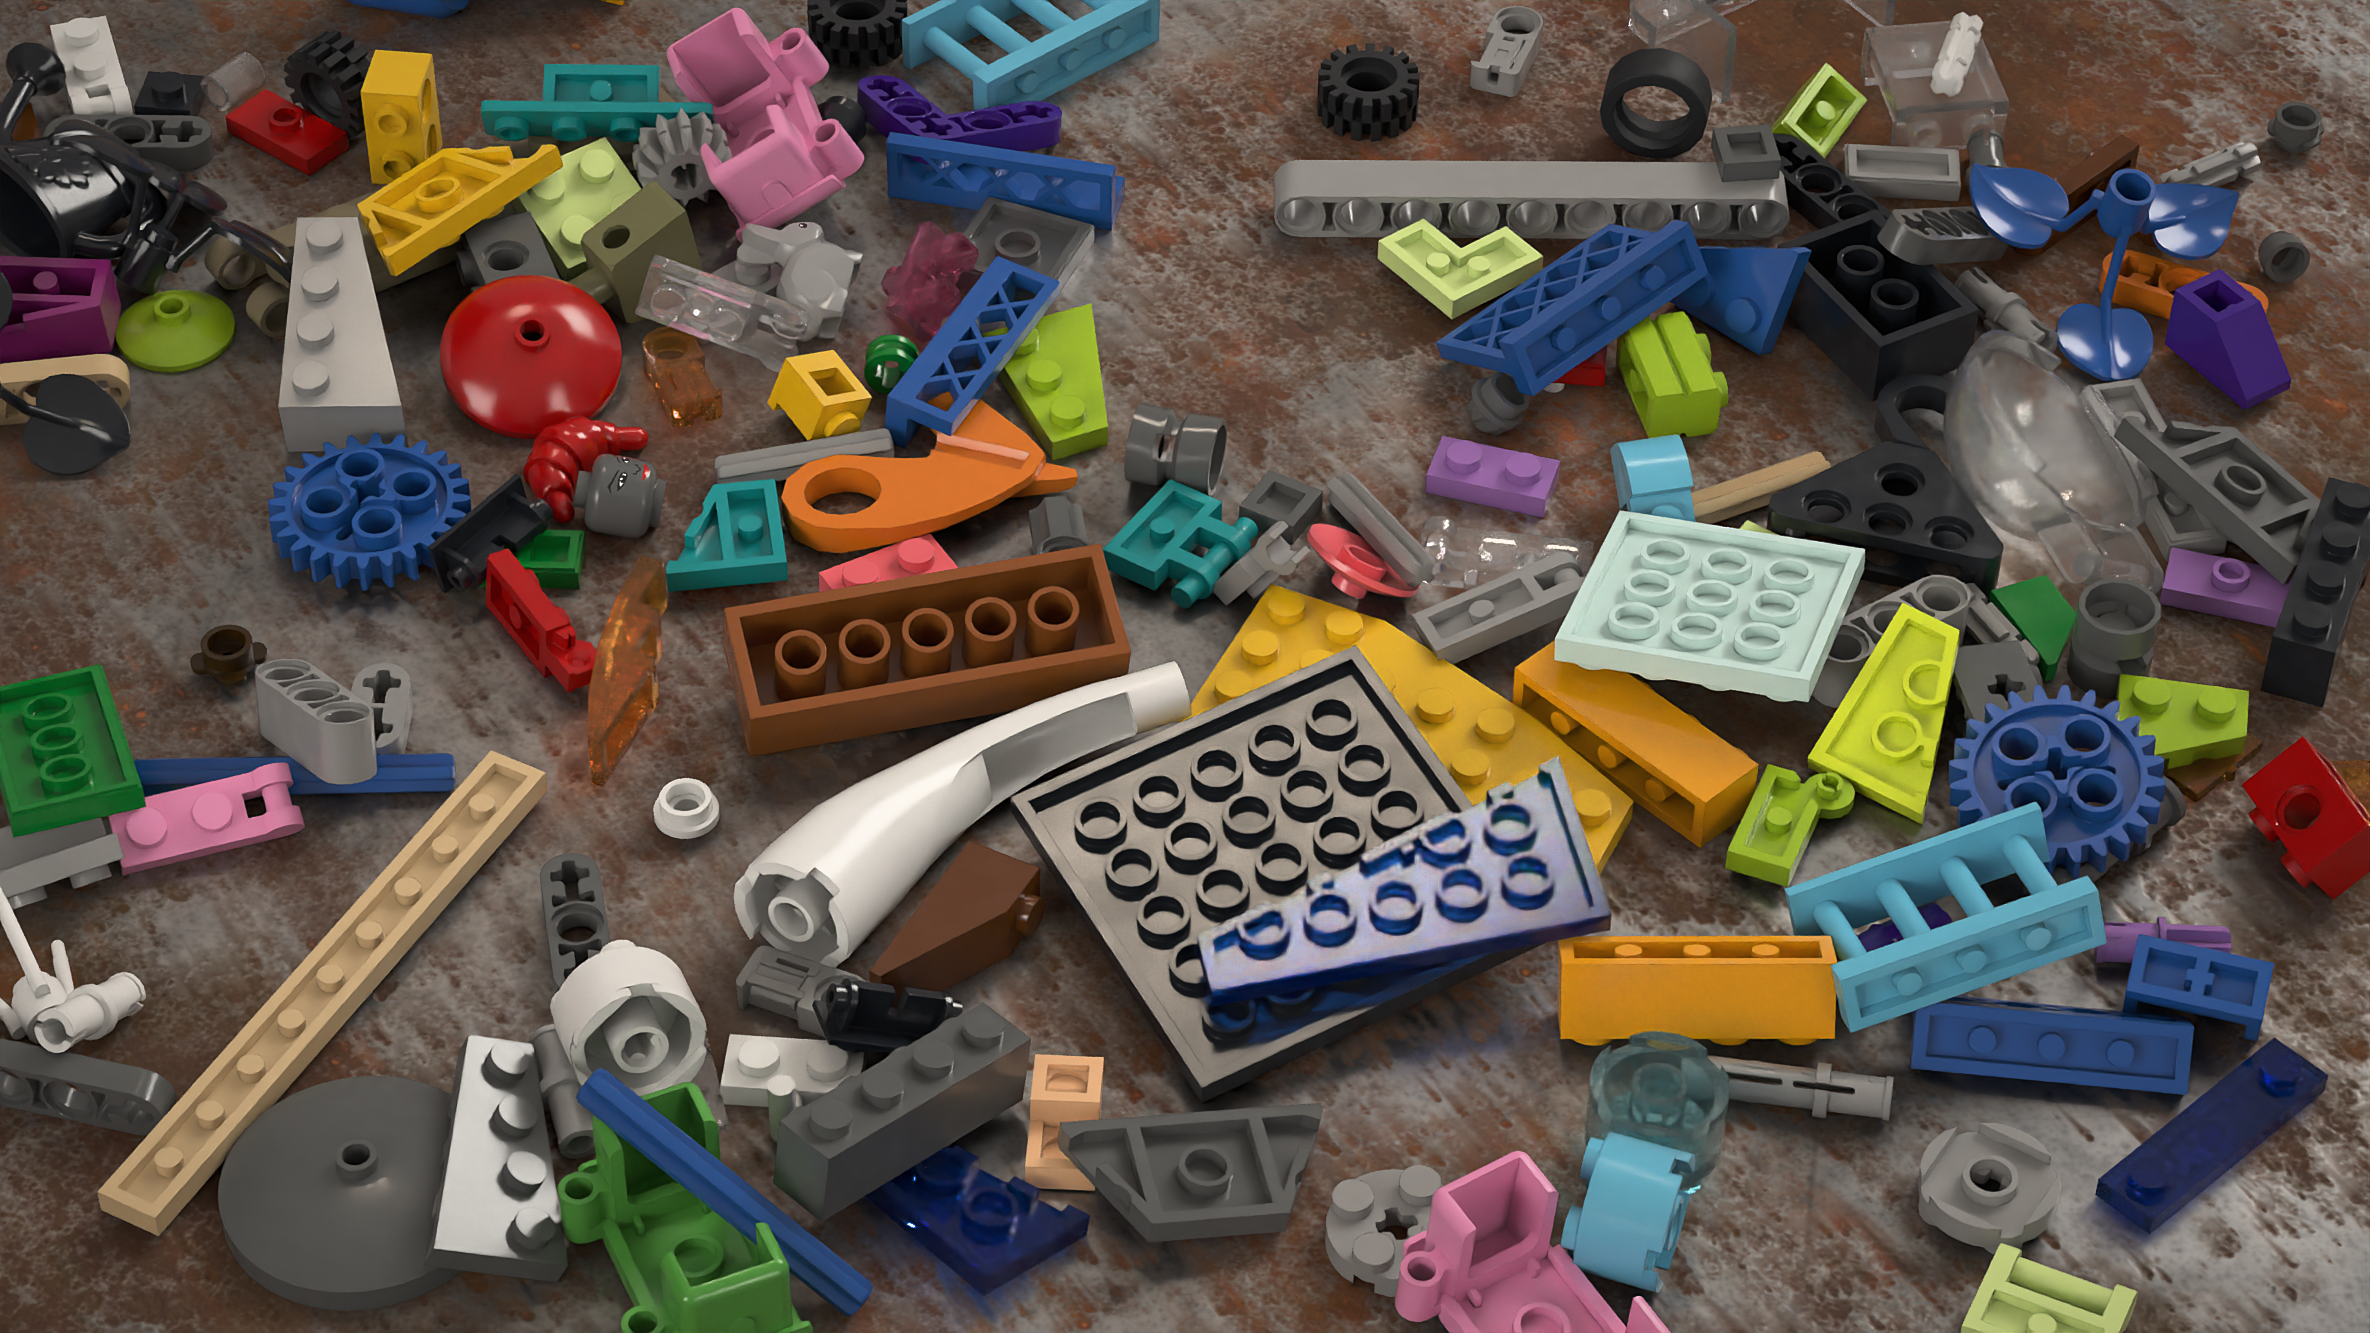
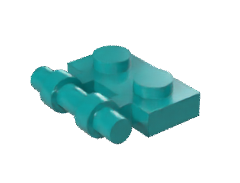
(1164, 534)

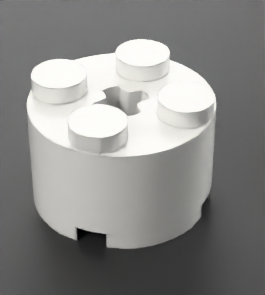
(632, 1018)

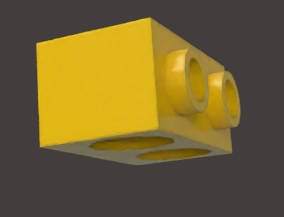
(400, 113)

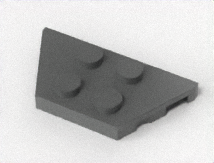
(2232, 486)
(1198, 1169)

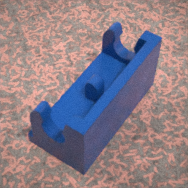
(2199, 982)

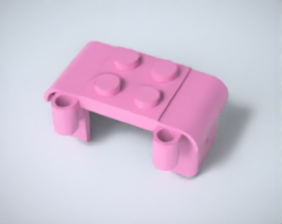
(763, 101)
(1492, 1265)

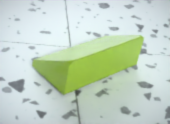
(1820, 110)

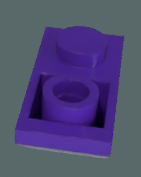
(2227, 339)

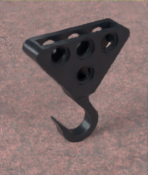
(1899, 483)

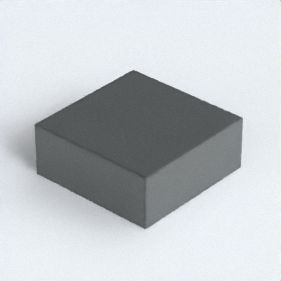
(1746, 153)
(1284, 500)

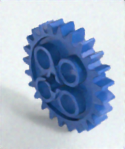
(367, 510)
(2061, 780)

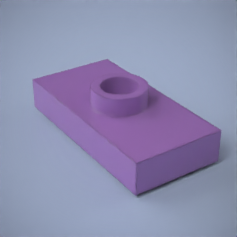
(2223, 587)

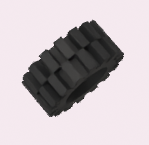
(857, 30)
(329, 80)
(1368, 92)

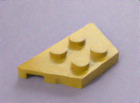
(447, 197)

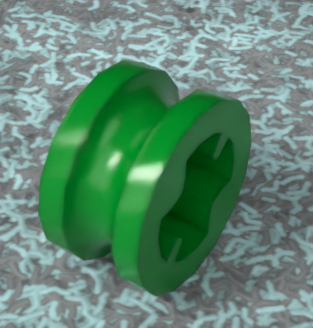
(888, 349)

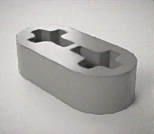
(395, 713)

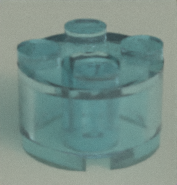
(1663, 1094)

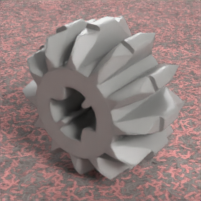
(673, 155)

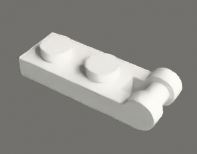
(91, 67)

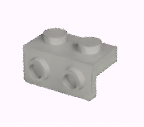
(54, 854)

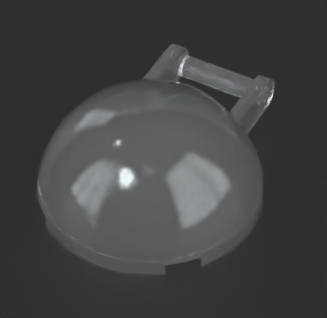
(2048, 462)

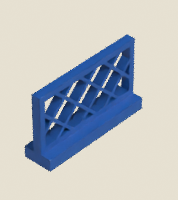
(1578, 304)

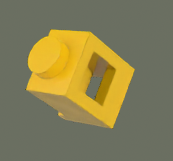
(820, 395)

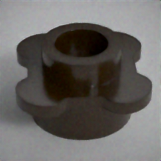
(228, 655)

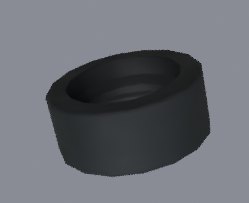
(1664, 70)

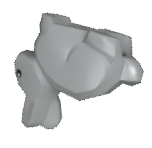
(813, 271)

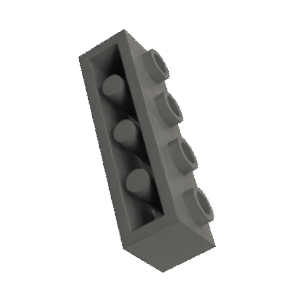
(900, 1111)

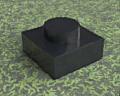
(170, 94)

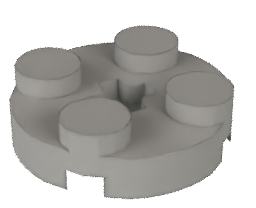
(1364, 1208)
(1981, 1217)

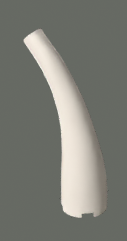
(868, 846)

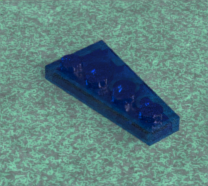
(977, 1221)

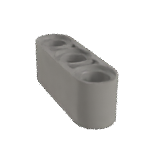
(1861, 630)
(316, 721)

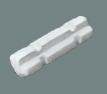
(1956, 54)

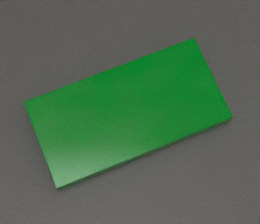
(64, 752)

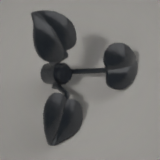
(152, 250)
(73, 418)

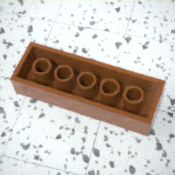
(923, 648)

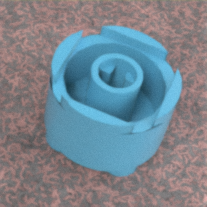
(1629, 1210)

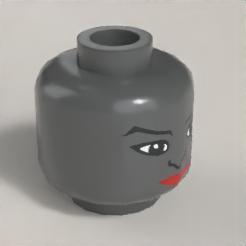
(620, 496)

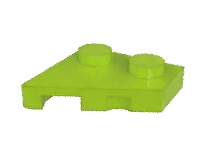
(2186, 717)

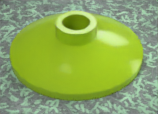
(175, 330)

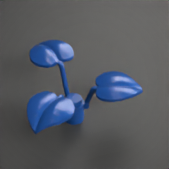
(2184, 222)

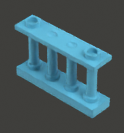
(1034, 68)
(1958, 955)

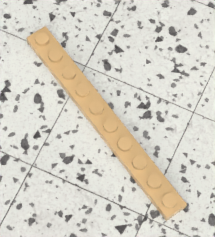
(321, 994)

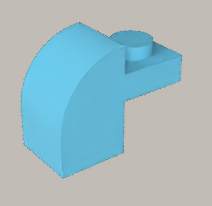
(1654, 477)

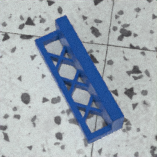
(969, 173)
(958, 342)
(2053, 1044)

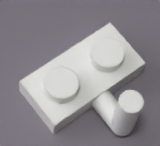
(784, 1073)

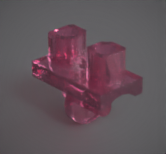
(925, 284)

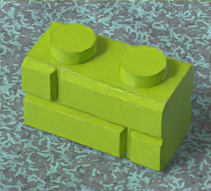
(1671, 376)

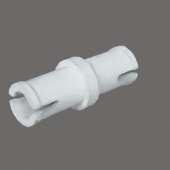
(90, 1012)

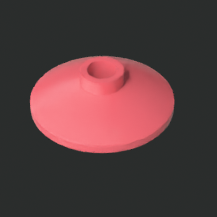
(1356, 563)

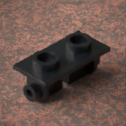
(500, 519)
(862, 1019)

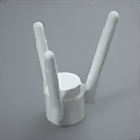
(37, 989)

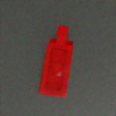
(535, 622)

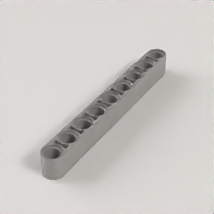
(1525, 196)

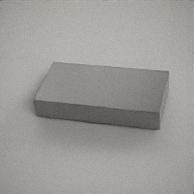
(1904, 171)

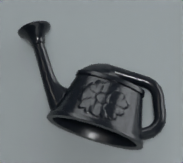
(56, 195)

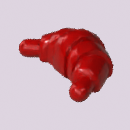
(572, 447)

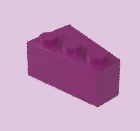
(59, 308)

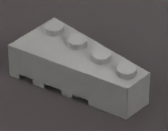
(335, 345)

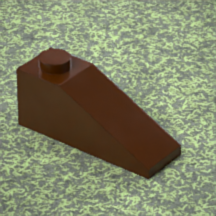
(964, 922)

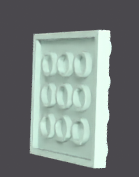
(1711, 606)

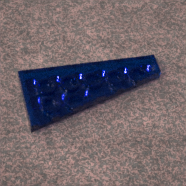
(1438, 893)

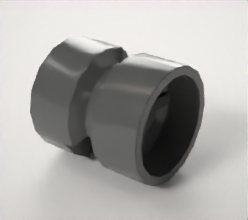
(1196, 452)
(2112, 635)

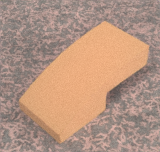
(1060, 1092)

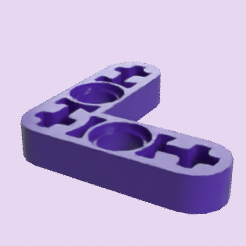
(899, 108)

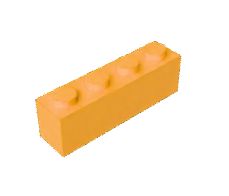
(1640, 743)
(1697, 988)

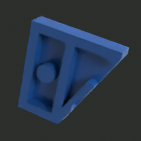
(1746, 292)

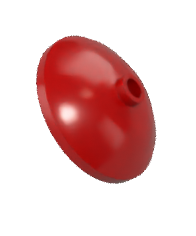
(526, 384)

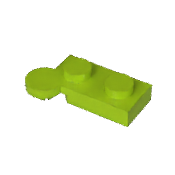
(1783, 820)

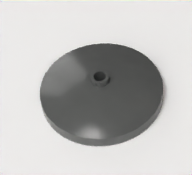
(339, 1193)

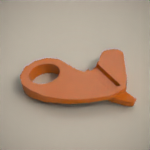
(920, 496)

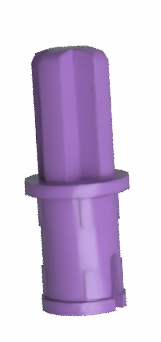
(2123, 937)

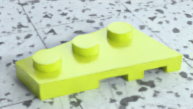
(1894, 715)

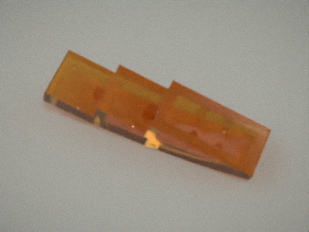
(624, 670)

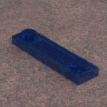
(2211, 1135)

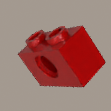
(2295, 792)

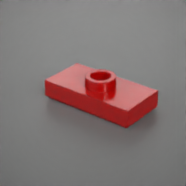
(287, 132)

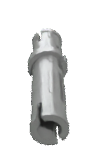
(1869, 1098)

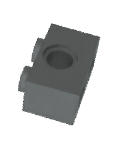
(503, 250)

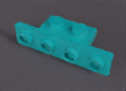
(588, 103)

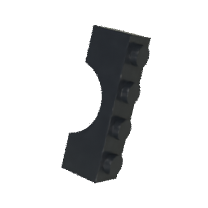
(2321, 596)

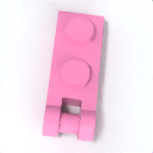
(206, 819)

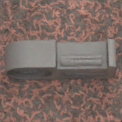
(1508, 55)
(787, 985)

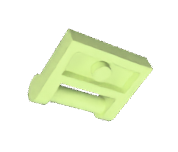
(2040, 1299)

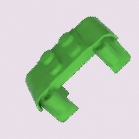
(669, 1248)

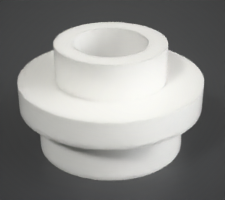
(686, 809)

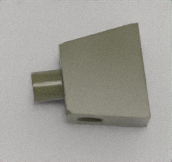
(625, 245)

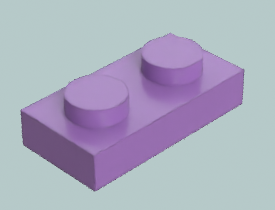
(1492, 476)

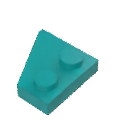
(732, 540)

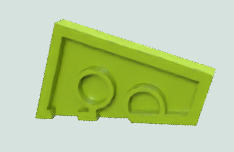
(1059, 382)

